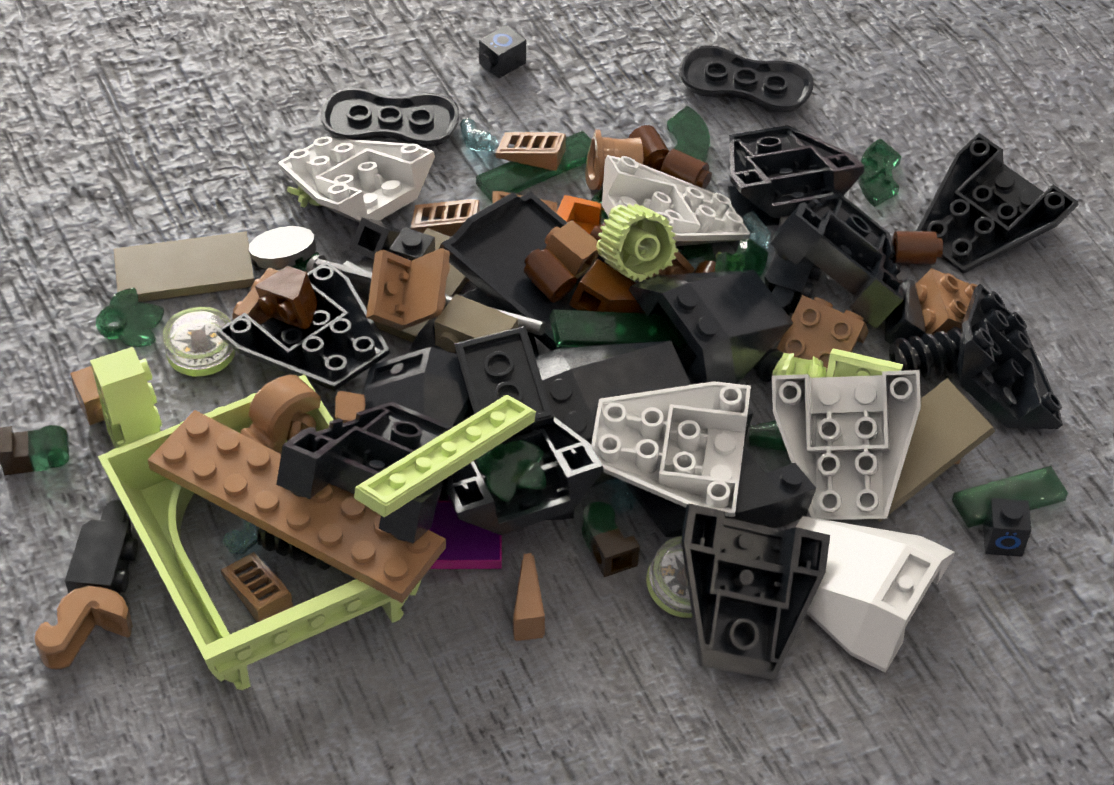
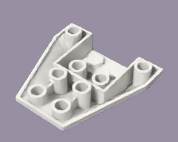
(360, 175)
(692, 211)
(848, 437)
(677, 442)
(872, 586)

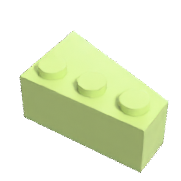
(126, 396)

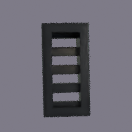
(907, 317)

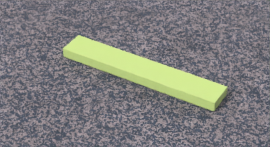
(444, 455)

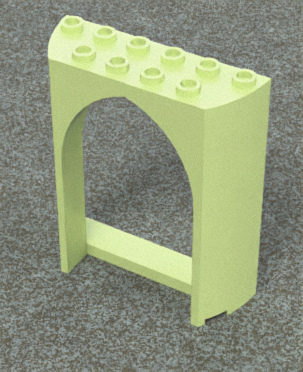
(157, 515)

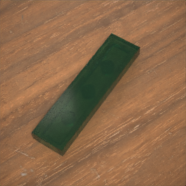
(518, 176)
(599, 328)

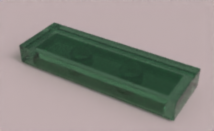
(1038, 486)

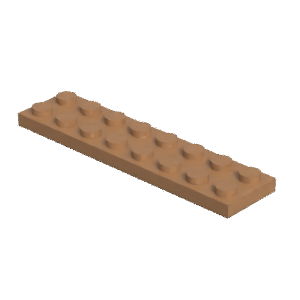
(329, 526)

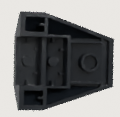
(788, 167)
(722, 316)
(583, 375)
(569, 471)
(748, 588)

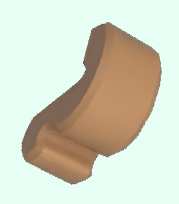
(274, 408)
(76, 619)

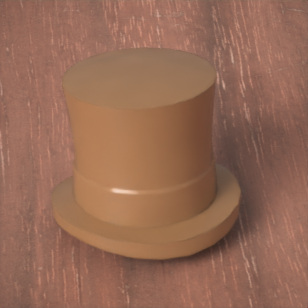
(604, 146)

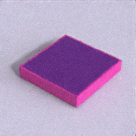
(465, 543)

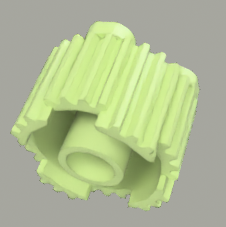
(636, 242)

